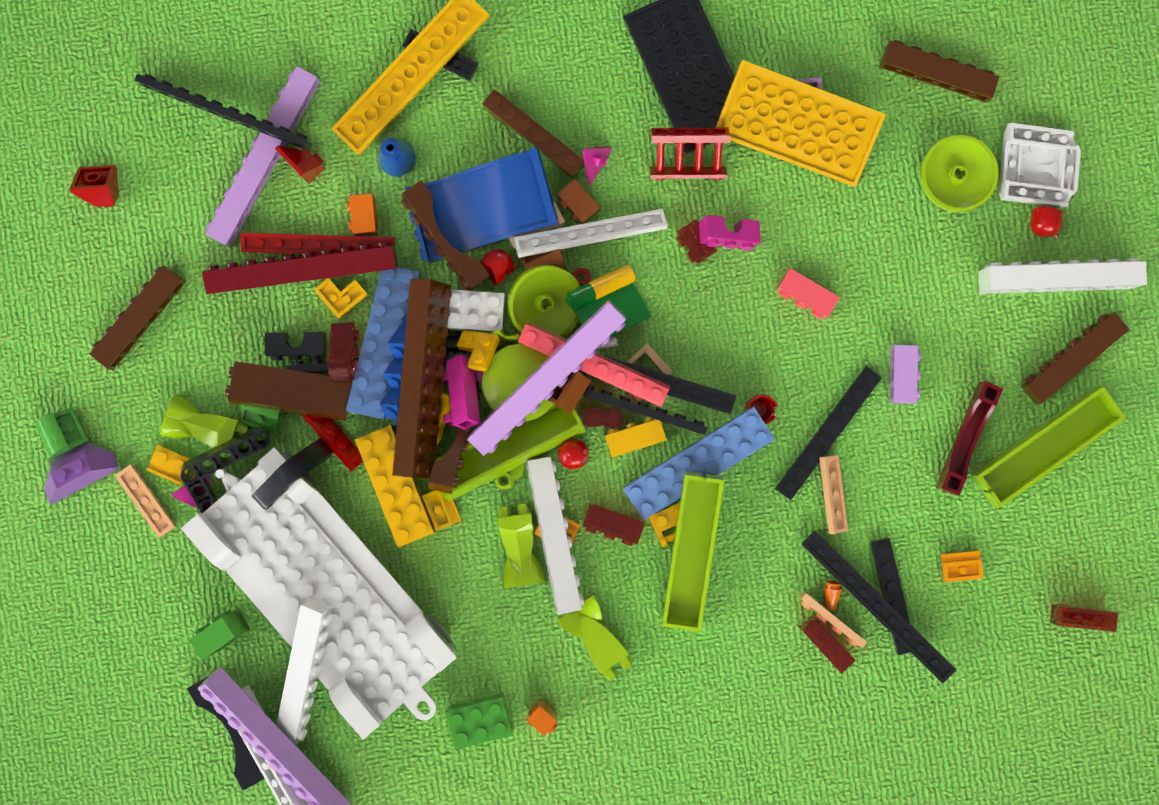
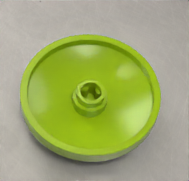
(959, 173)
(540, 299)
(508, 371)

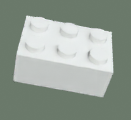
(476, 311)

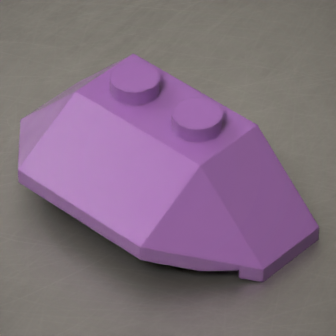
(78, 470)

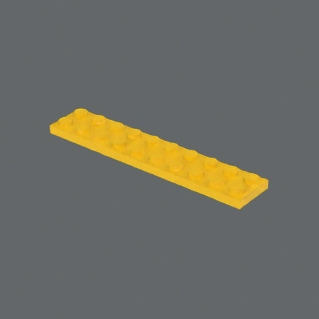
(409, 73)

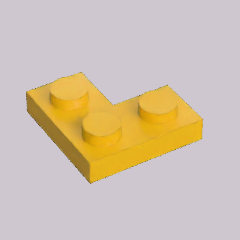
(340, 301)
(482, 348)

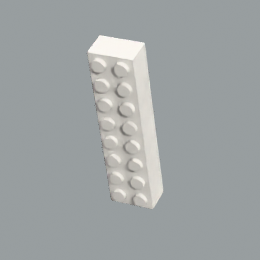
(1062, 277)

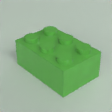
(218, 633)
(479, 721)

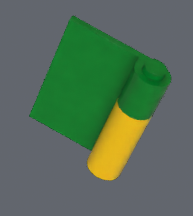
(617, 288)

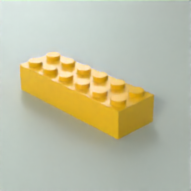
(397, 494)

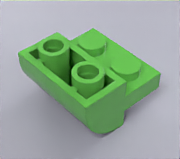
(260, 417)
(60, 432)

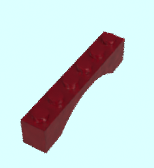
(957, 464)

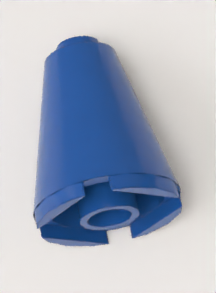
(396, 157)

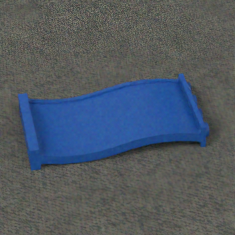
(490, 203)

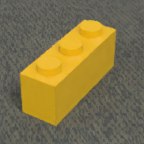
(635, 437)

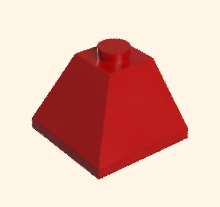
(303, 162)
(96, 185)

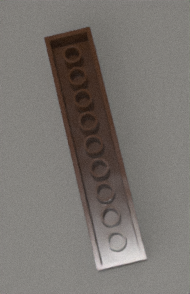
(422, 378)

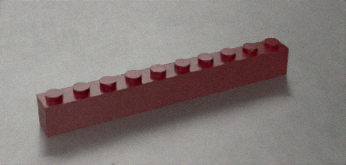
(301, 268)

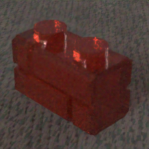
(690, 239)

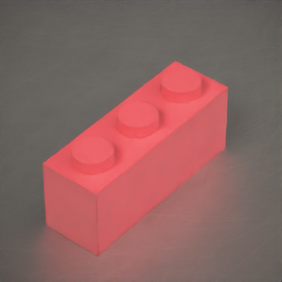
(807, 294)

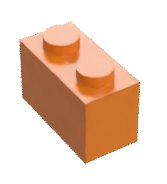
(363, 214)
(542, 717)

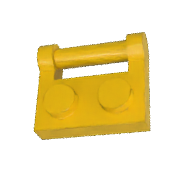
(664, 520)

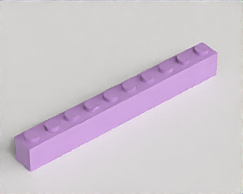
(261, 159)
(547, 377)
(269, 740)

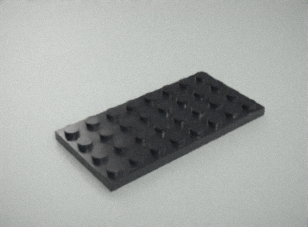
(682, 62)

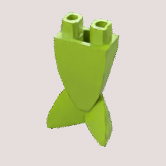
(185, 421)
(517, 537)
(600, 642)

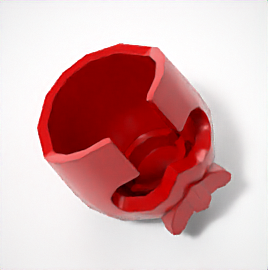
(1046, 221)
(497, 263)
(764, 405)
(573, 454)

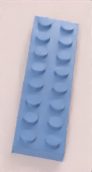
(386, 315)
(708, 455)

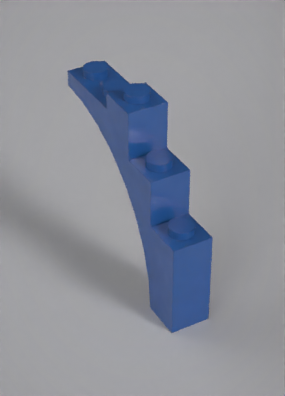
(393, 373)

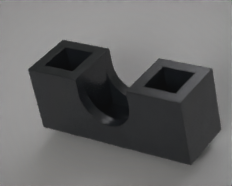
(278, 346)

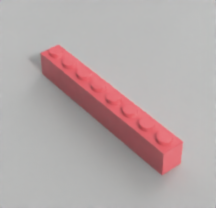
(599, 366)

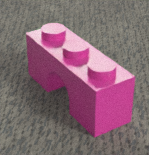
(715, 233)

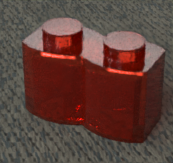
(608, 418)

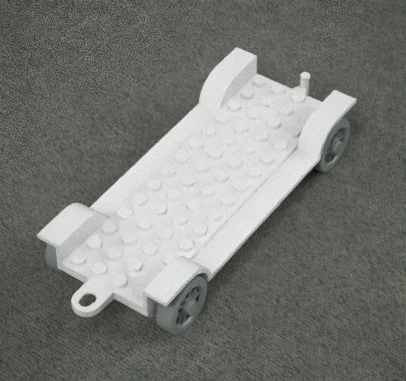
(301, 548)

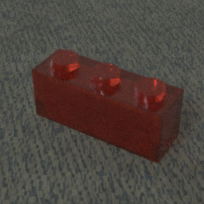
(343, 351)
(613, 524)
(1084, 617)
(827, 643)

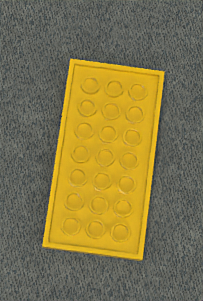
(799, 123)

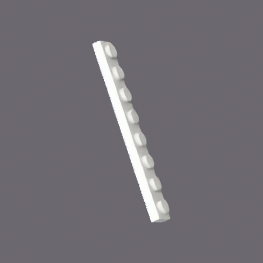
(590, 233)

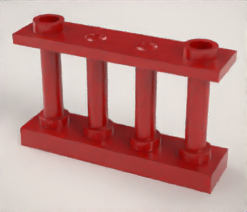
(689, 135)

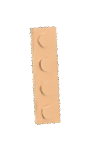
(833, 494)
(145, 501)
(838, 626)

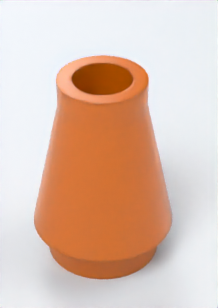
(832, 593)

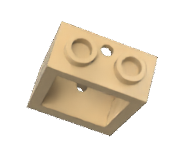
(657, 361)

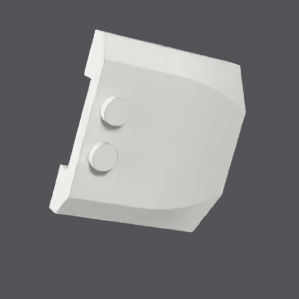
(1038, 165)

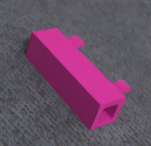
(462, 393)

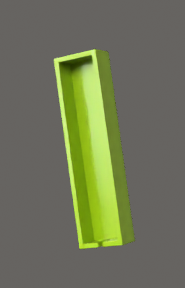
(522, 445)
(1048, 446)
(692, 551)

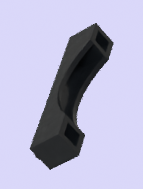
(245, 769)

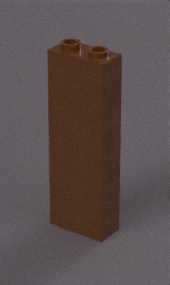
(288, 391)

